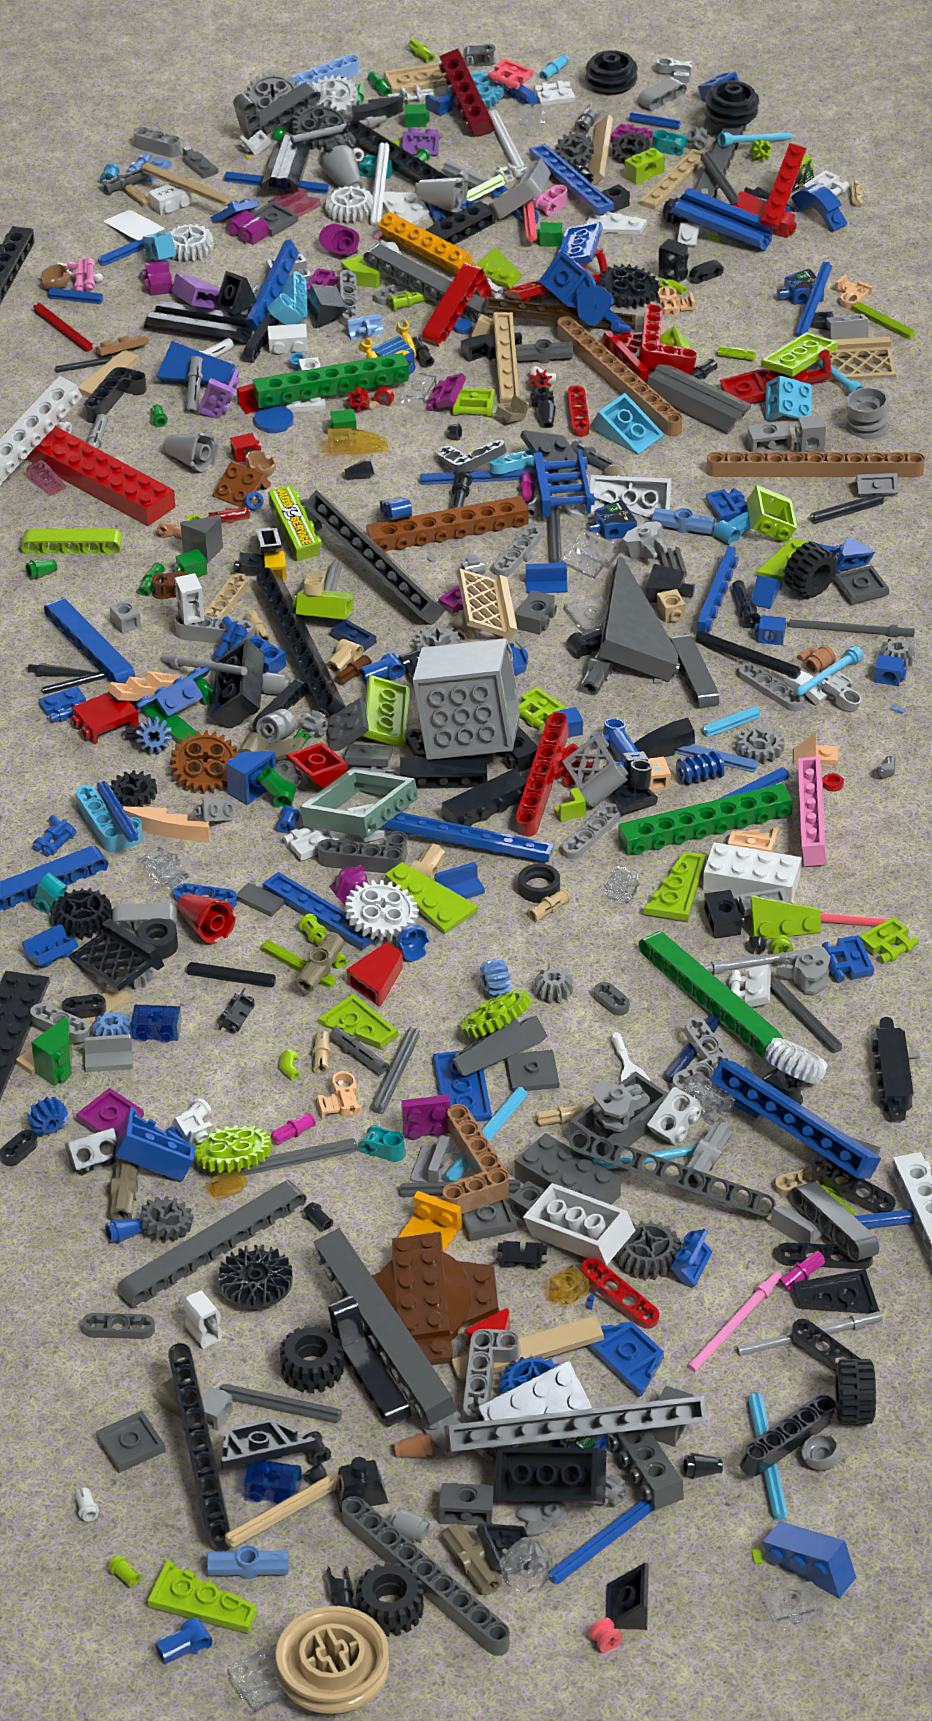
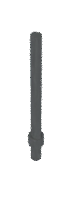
(892, 630)

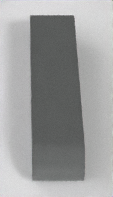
(695, 671)
(834, 1221)

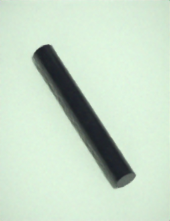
(83, 364)
(73, 682)

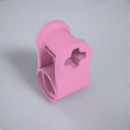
(552, 200)

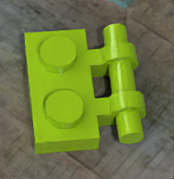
(541, 704)
(884, 935)

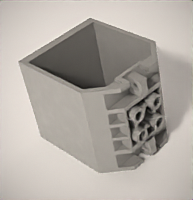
(467, 698)

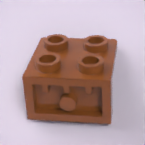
(238, 482)

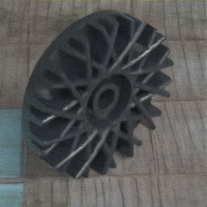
(255, 1277)

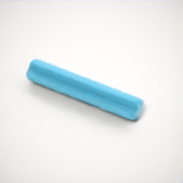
(731, 721)

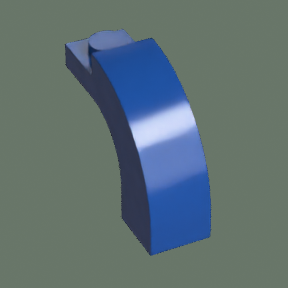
(824, 202)

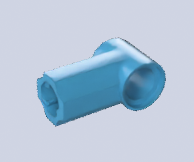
(732, 530)

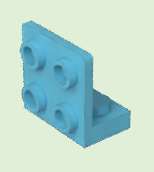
(788, 398)

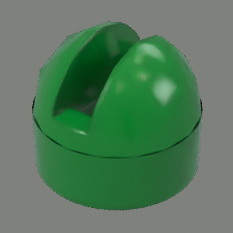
(278, 133)

